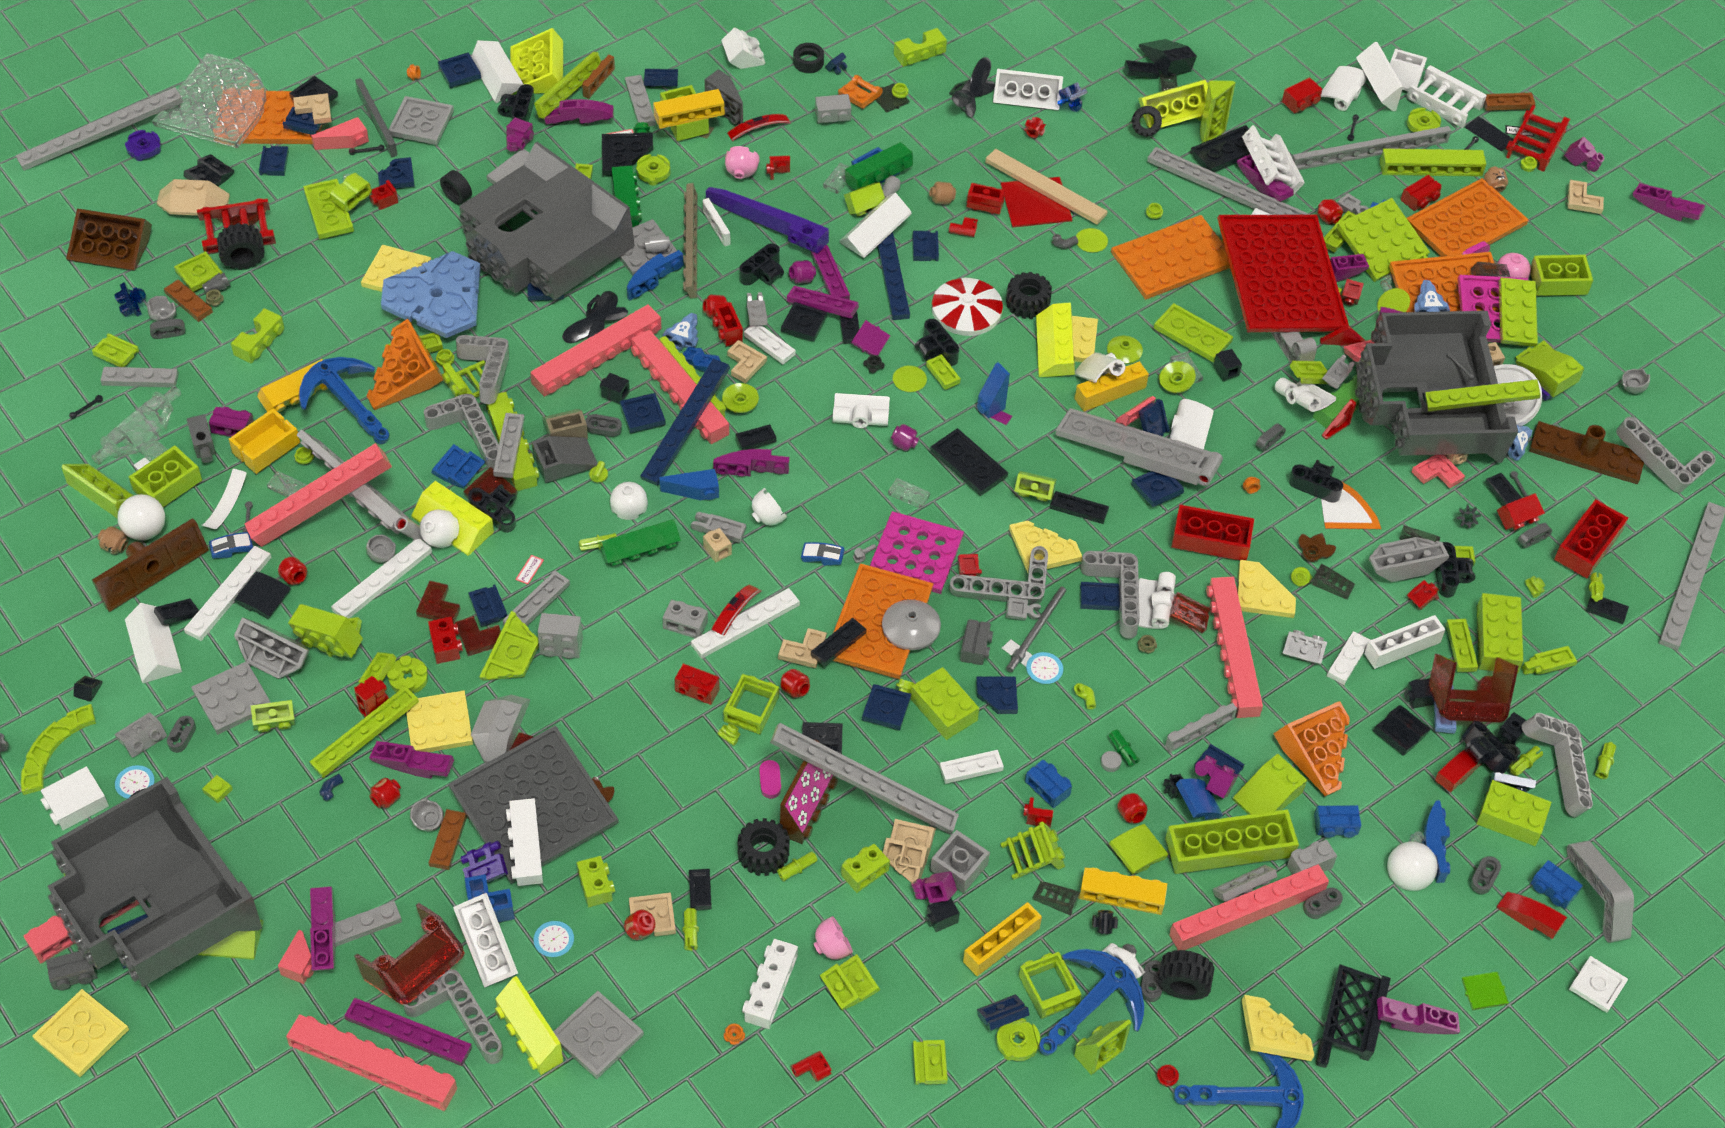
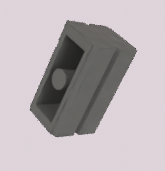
(975, 642)
(69, 970)

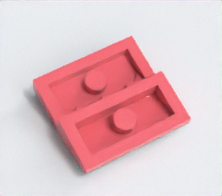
(1133, 414)

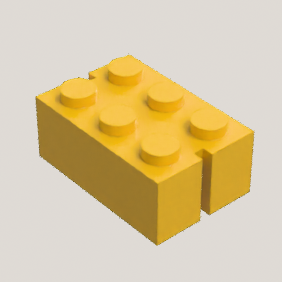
(264, 441)

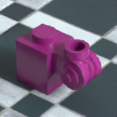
(518, 134)
(1582, 151)
(1221, 777)
(937, 887)

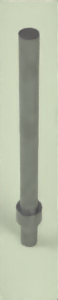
(1019, 654)

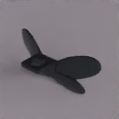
(972, 88)
(603, 310)

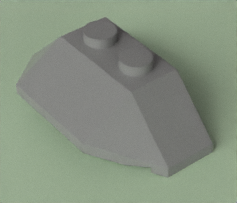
(1408, 558)
(269, 649)
(498, 725)

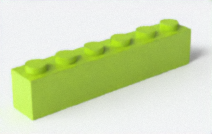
(1432, 162)
(524, 474)

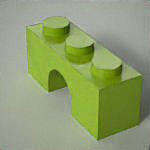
(910, 52)
(250, 347)

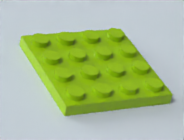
(1382, 237)

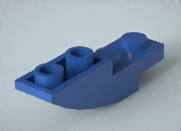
(647, 275)
(1435, 837)

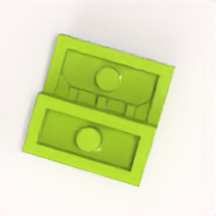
(1138, 849)
(850, 982)

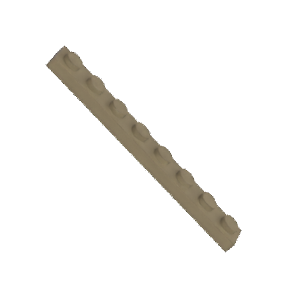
(690, 245)

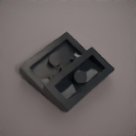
(209, 169)
(262, 594)
(1402, 730)
(826, 733)

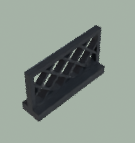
(1372, 1023)

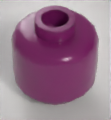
(802, 272)
(904, 437)

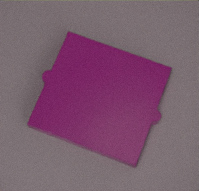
(870, 338)

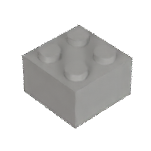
(560, 635)
(962, 858)

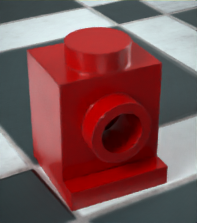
(384, 196)

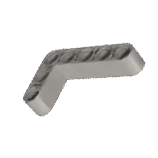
(495, 353)
(467, 409)
(1660, 459)
(1126, 569)
(1006, 585)
(1569, 758)
(1610, 887)
(463, 1009)

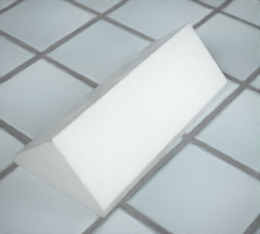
(495, 69)
(1381, 75)
(1027, 89)
(876, 225)
(151, 644)
(485, 940)

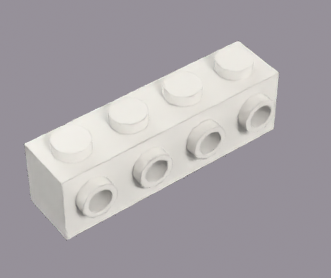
(1404, 641)
(525, 842)
(771, 983)

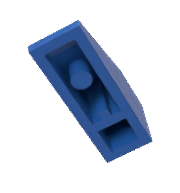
(994, 392)
(694, 485)

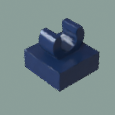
(836, 63)

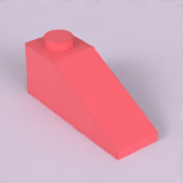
(345, 135)

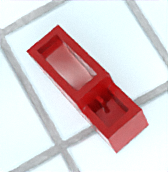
(1457, 770)
(1532, 914)

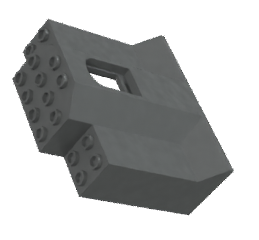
(564, 244)
(1412, 357)
(153, 854)

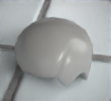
(160, 308)
(1635, 381)
(380, 548)
(426, 815)

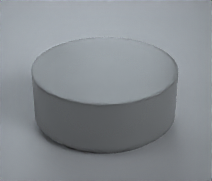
(1111, 761)

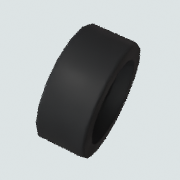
(808, 49)
(456, 187)

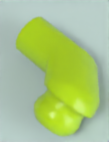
(1087, 694)

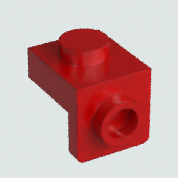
(1352, 292)
(969, 565)
(1037, 815)

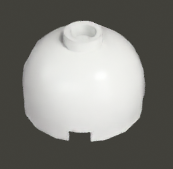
(628, 500)
(766, 509)
(439, 528)

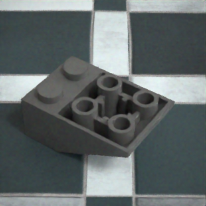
(732, 101)
(562, 456)

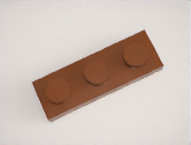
(598, 76)
(1509, 101)
(188, 300)
(447, 839)

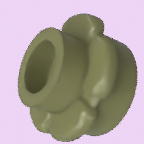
(214, 297)
(1147, 640)

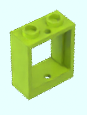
(745, 719)
(1056, 1003)

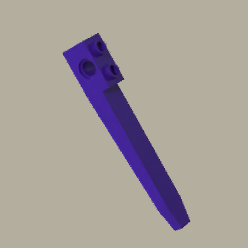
(799, 230)

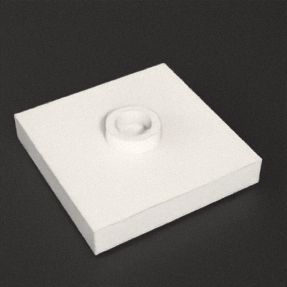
(1598, 984)

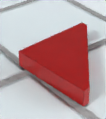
(1343, 336)
(1341, 421)

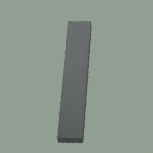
(376, 117)

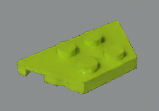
(511, 652)

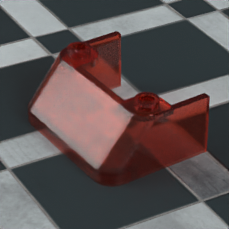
(1486, 704)
(418, 965)

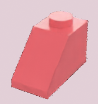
(297, 960)

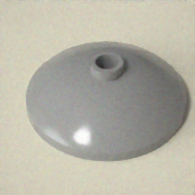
(911, 632)

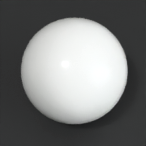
(141, 517)
(1412, 866)

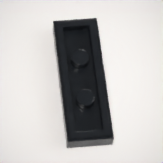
(1079, 507)
(838, 642)

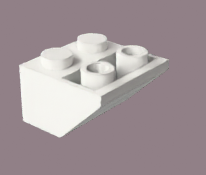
(742, 49)
(1408, 67)

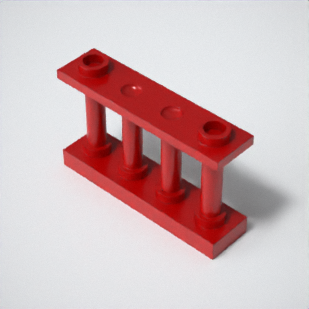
(1548, 148)
(207, 213)

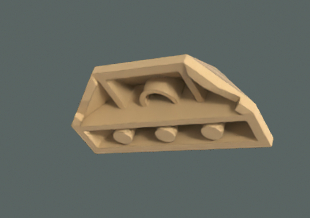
(187, 196)

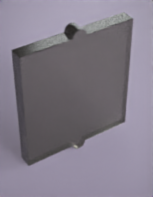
(888, 101)

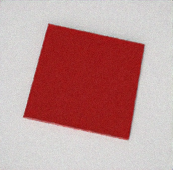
(1032, 208)

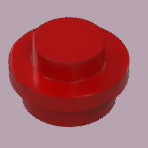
(1168, 1075)

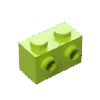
(864, 198)
(1035, 485)
(272, 715)
(865, 867)
(595, 881)

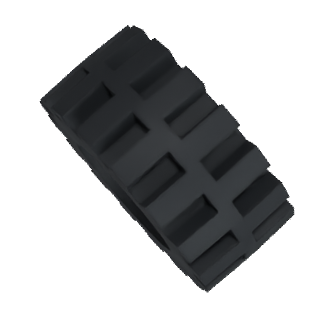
(1146, 131)

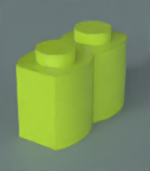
(350, 192)

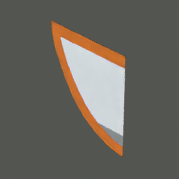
(1349, 512)

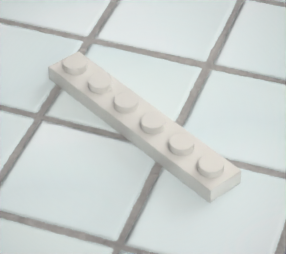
(382, 579)
(226, 593)
(746, 623)

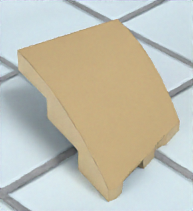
(909, 848)

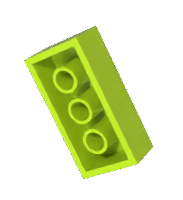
(1499, 630)

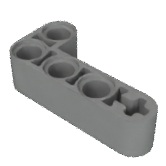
(1295, 346)

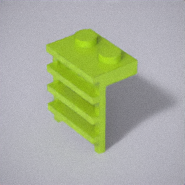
(455, 381)
(1046, 847)

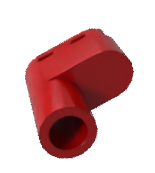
(966, 228)
(815, 1064)

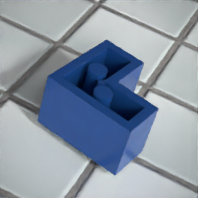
(500, 900)

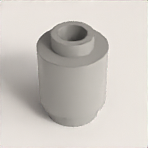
(657, 243)

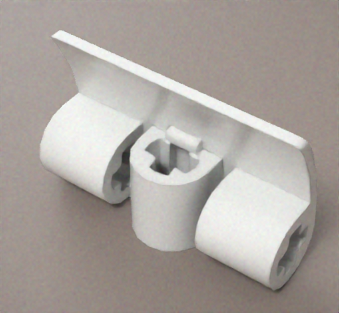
(1344, 86)
(1098, 365)
(1306, 395)
(861, 410)
(1191, 423)
(1156, 600)

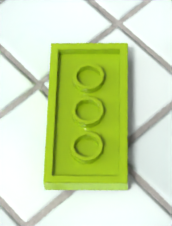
(327, 216)
(1518, 312)
(1193, 332)

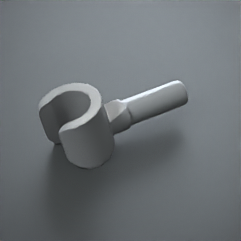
(859, 555)

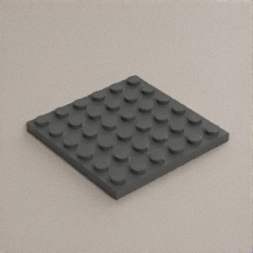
(544, 769)

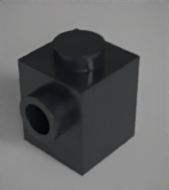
(1227, 364)
(614, 388)
(1419, 693)
(1511, 730)
(942, 914)

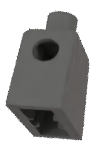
(201, 437)

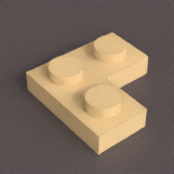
(314, 103)
(1581, 201)
(749, 361)
(801, 653)
(660, 907)

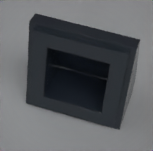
(86, 688)

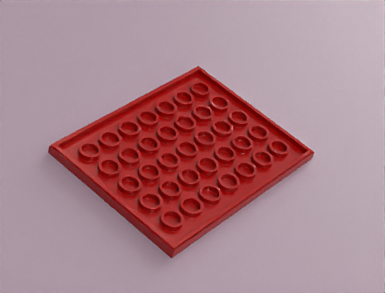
(1282, 273)

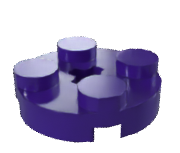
(151, 147)

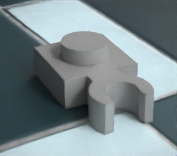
(1351, 204)
(1020, 609)

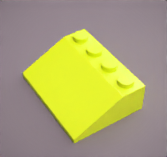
(539, 60)

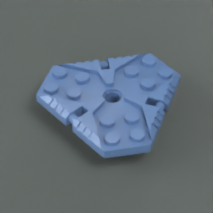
(442, 295)

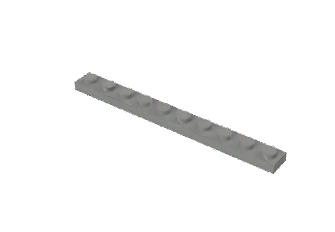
(99, 128)
(1371, 148)
(1220, 183)
(1692, 576)
(864, 778)

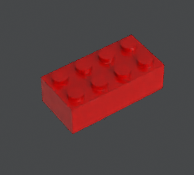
(1213, 532)
(1591, 538)

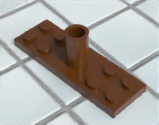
(1587, 451)
(149, 564)

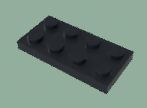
(1221, 150)
(969, 461)

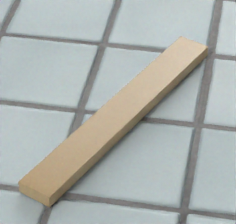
(1046, 186)

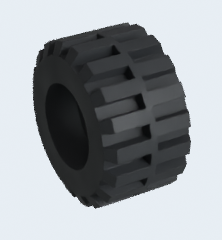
(240, 246)
(1025, 285)
(765, 832)
(1186, 974)

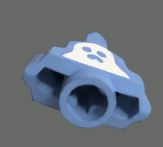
(1429, 299)
(683, 333)
(1520, 443)

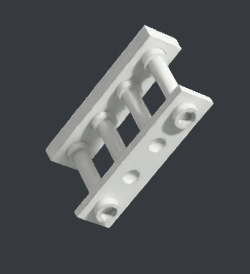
(1451, 86)
(1273, 159)

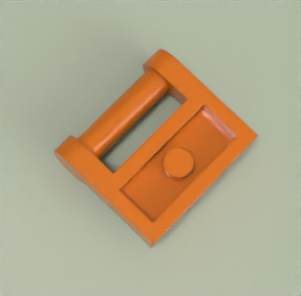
(859, 96)

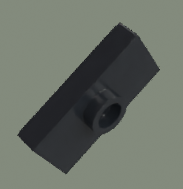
(1141, 69)
(849, 328)
(756, 437)
(1502, 489)
(1608, 609)
(176, 611)
(700, 889)

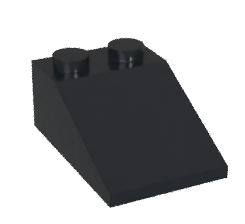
(1169, 56)

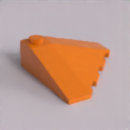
(406, 368)
(1317, 745)

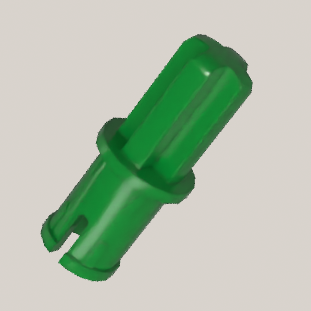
(1123, 747)

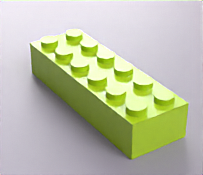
(1231, 841)

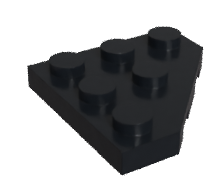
(624, 149)

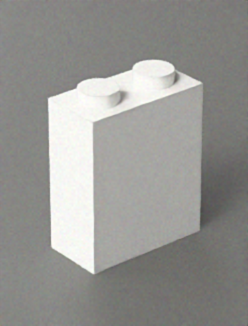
(73, 798)

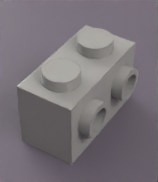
(833, 108)
(685, 619)
(1315, 854)

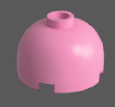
(741, 162)
(1517, 265)
(832, 940)

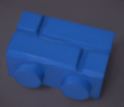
(1048, 783)
(1337, 820)
(1556, 885)

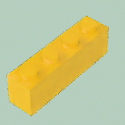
(688, 108)
(1111, 387)
(285, 390)
(1123, 891)
(1002, 939)

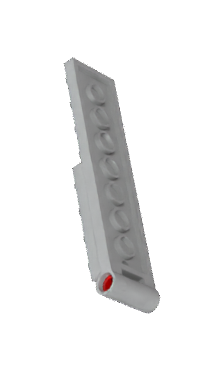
(1141, 447)
(366, 495)

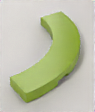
(46, 743)

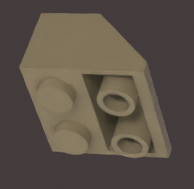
(566, 424)

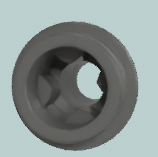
(218, 282)

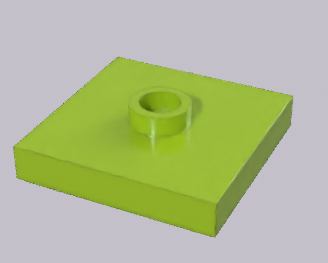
(197, 270)

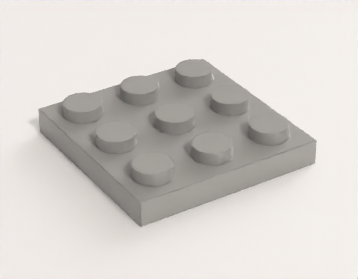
(421, 120)
(637, 256)
(229, 696)
(597, 1034)

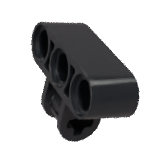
(518, 105)
(762, 266)
(937, 342)
(1317, 481)
(498, 499)
(1453, 572)
(1487, 748)

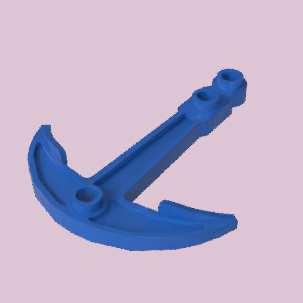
(337, 386)
(1108, 984)
(1261, 1096)

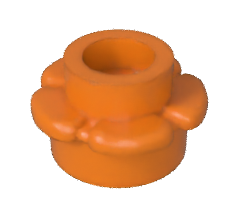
(414, 72)
(1251, 485)
(738, 1030)

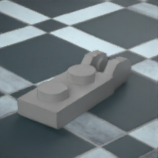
(756, 310)
(1338, 372)
(709, 522)

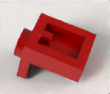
(778, 164)
(1423, 594)

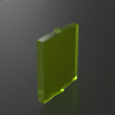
(1485, 991)

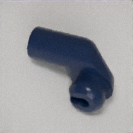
(328, 785)

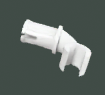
(1126, 957)

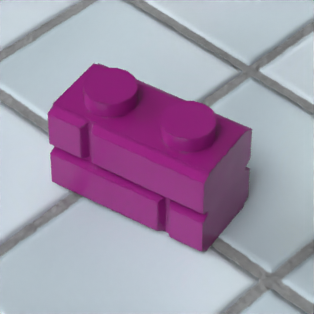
(229, 421)

